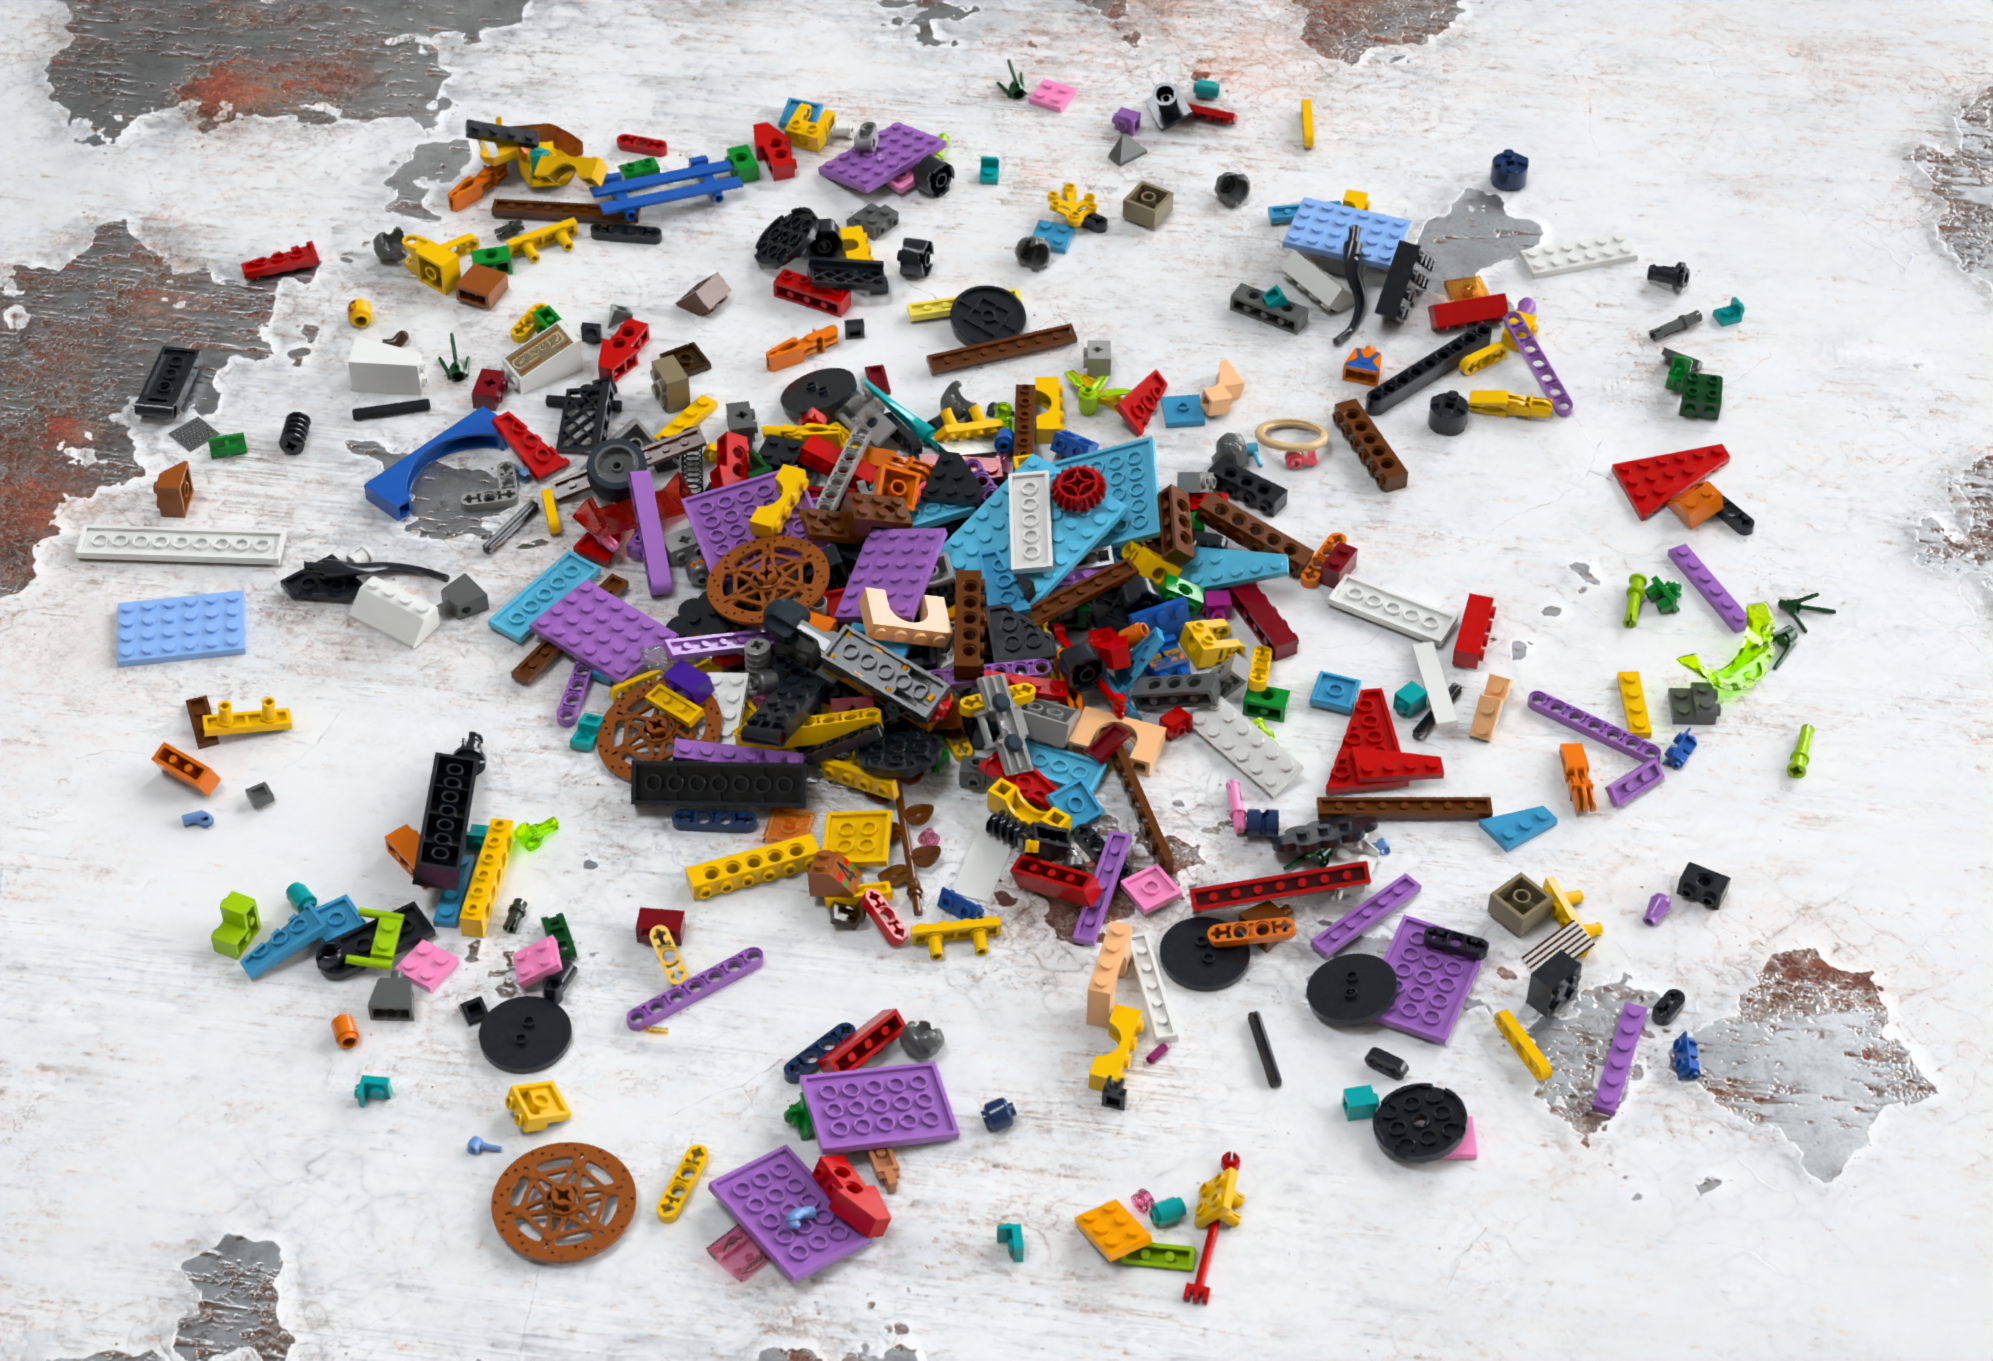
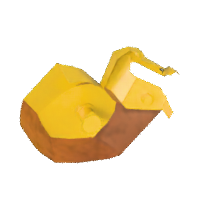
(550, 137)

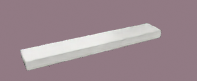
(1435, 685)
(1152, 989)

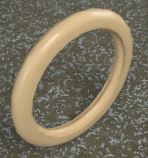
(1291, 447)

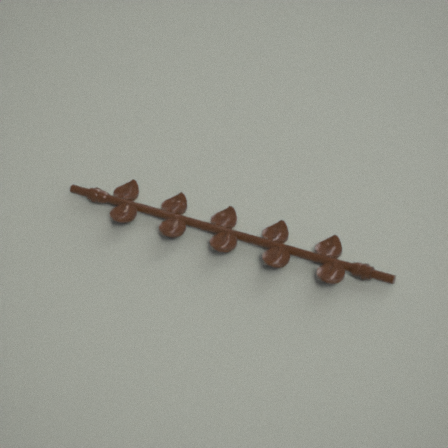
(922, 856)

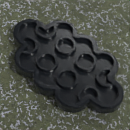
(701, 617)
(1324, 834)

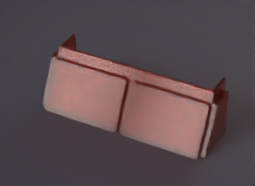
(620, 515)

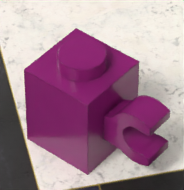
(1217, 605)

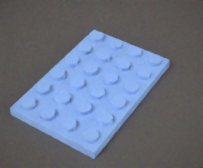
(1324, 228)
(181, 628)

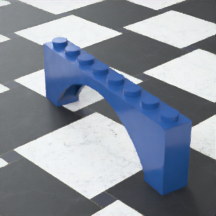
(392, 487)

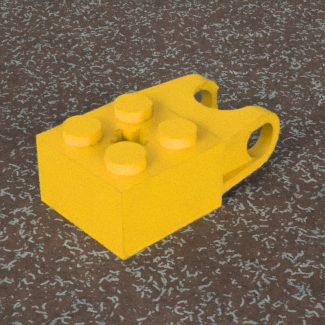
(432, 263)

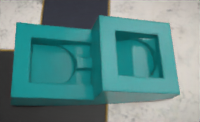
(586, 732)

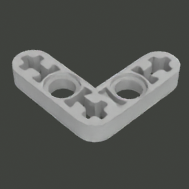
(503, 492)

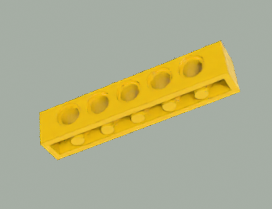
(751, 867)
(487, 878)

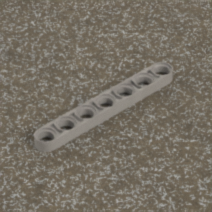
(842, 464)

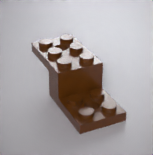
(855, 518)

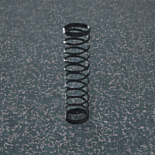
(693, 466)

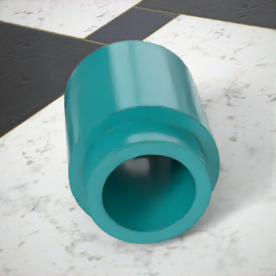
(1206, 89)
(299, 895)
(1167, 1211)

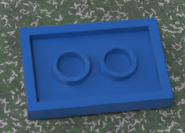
(1166, 616)

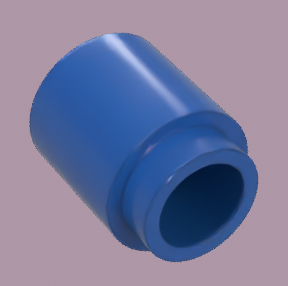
(1004, 440)

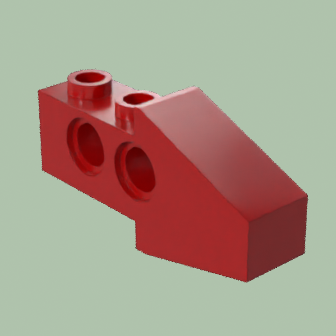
(775, 150)
(621, 351)
(731, 460)
(1111, 647)
(851, 1197)

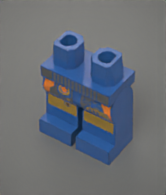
(1168, 660)

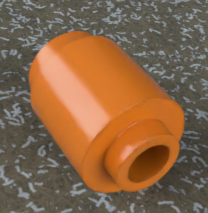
(1135, 633)
(345, 1031)

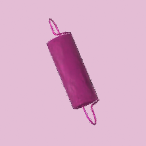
(1156, 1053)

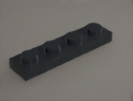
(501, 134)

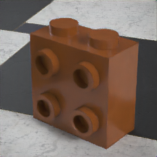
(481, 286)

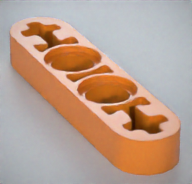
(1318, 559)
(1251, 936)

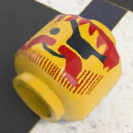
(360, 312)

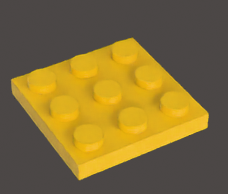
(860, 836)

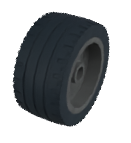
(609, 468)

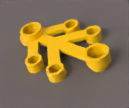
(1072, 216)

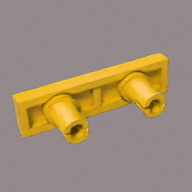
(535, 239)
(962, 431)
(246, 722)
(851, 775)
(1564, 911)
(964, 929)

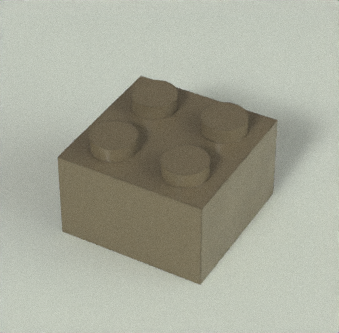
(1147, 204)
(670, 384)
(1520, 904)

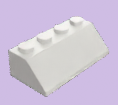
(1317, 282)
(394, 612)

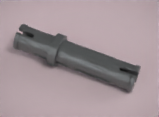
(1681, 323)

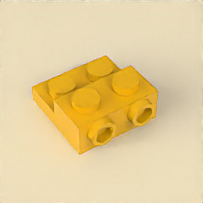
(536, 1105)

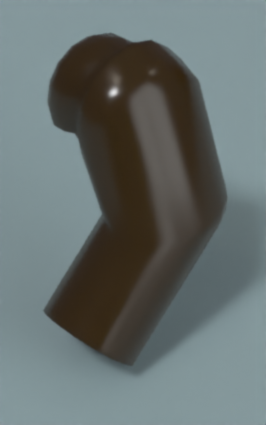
(398, 340)

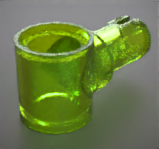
(1004, 411)
(531, 835)

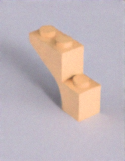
(1228, 387)
(1490, 706)

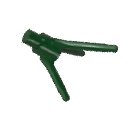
(1794, 607)

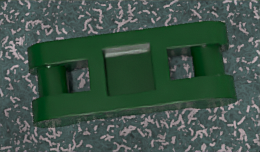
(558, 927)

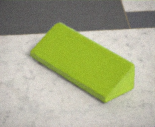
(1162, 1256)

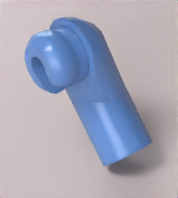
(199, 817)
(798, 1214)

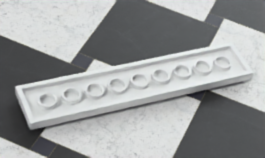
(181, 544)

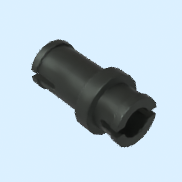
(509, 229)
(516, 912)

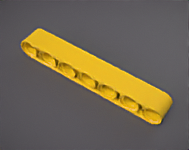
(822, 728)

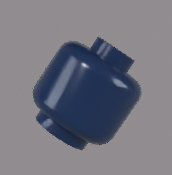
(998, 1114)

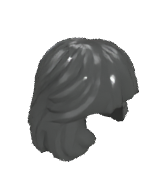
(1232, 188)
(390, 245)
(1033, 252)
(953, 399)
(1232, 448)
(921, 1039)

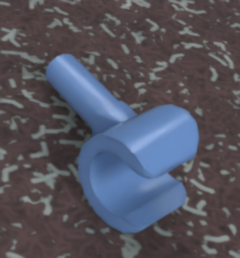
(523, 474)
(1383, 846)
(477, 1143)

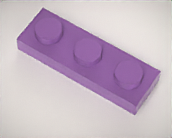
(1634, 782)

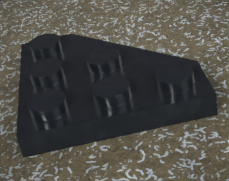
(952, 482)
(316, 587)
(1016, 636)

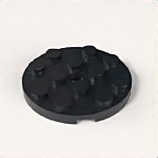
(786, 238)
(916, 752)
(1408, 1142)

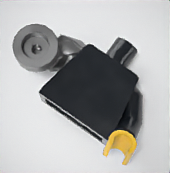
(1050, 844)

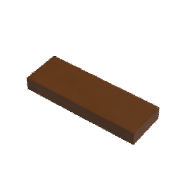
(197, 708)

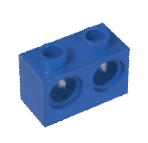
(1071, 444)

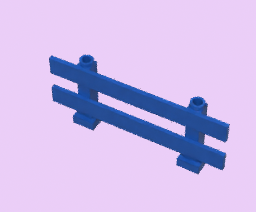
(698, 168)

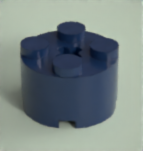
(1509, 171)

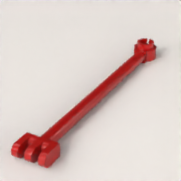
(1118, 699)
(1198, 1287)

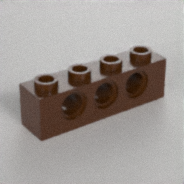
(1175, 526)

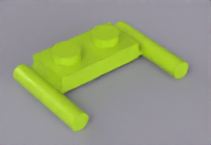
(384, 942)

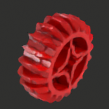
(1078, 488)

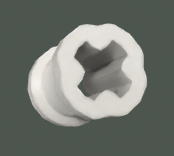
(843, 129)
(362, 556)

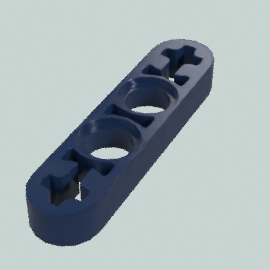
(714, 824)
(817, 1051)

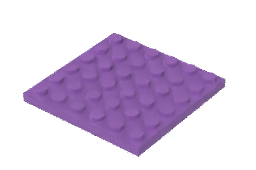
(723, 516)

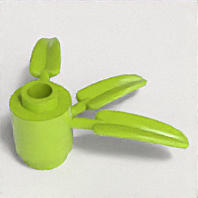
(1089, 396)

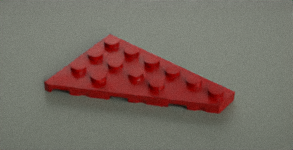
(1658, 479)
(1367, 728)

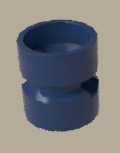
(1262, 823)

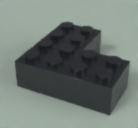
(1406, 277)

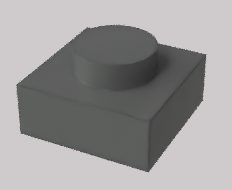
(259, 795)

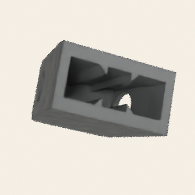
(463, 598)
(392, 999)

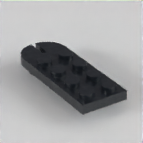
(359, 942)

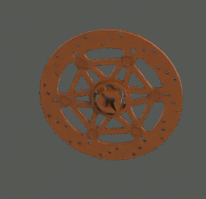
(766, 577)
(656, 726)
(563, 1202)

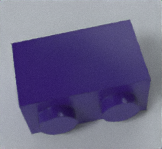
(688, 682)

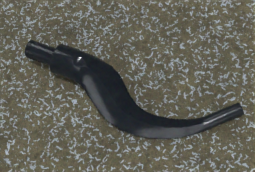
(1351, 256)
(340, 569)

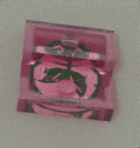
(738, 1253)

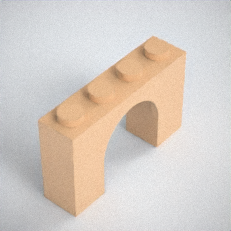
(884, 625)
(1145, 736)
(1111, 963)

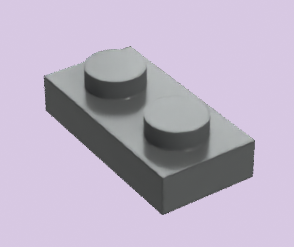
(1670, 353)

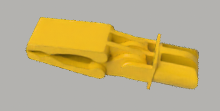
(1503, 404)
(801, 433)

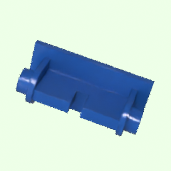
(1675, 754)
(958, 905)
(1684, 1050)

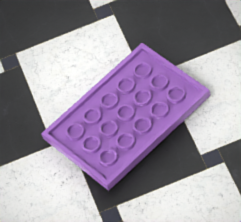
(895, 153)
(897, 563)
(600, 631)
(1429, 983)
(878, 1107)
(762, 1197)

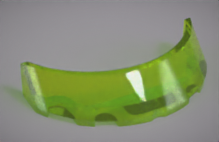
(1752, 659)

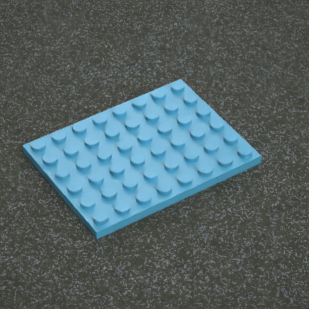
(1071, 533)

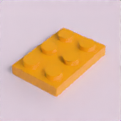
(1113, 1230)

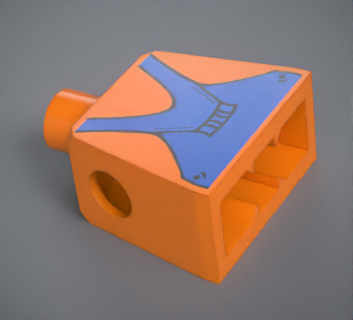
(1363, 366)

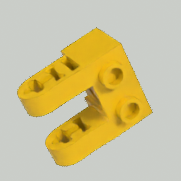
(808, 134)
(1149, 562)
(1201, 642)

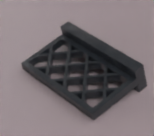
(847, 272)
(602, 416)

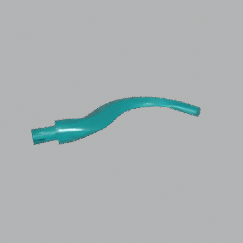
(921, 429)

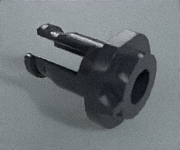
(1674, 276)
(473, 749)

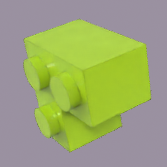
(238, 927)

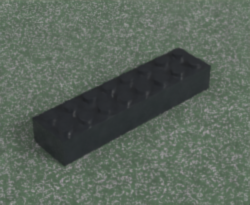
(719, 783)
(445, 822)

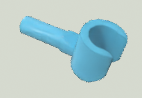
(1252, 449)

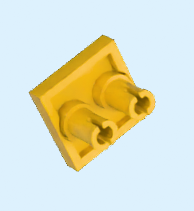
(1217, 1198)

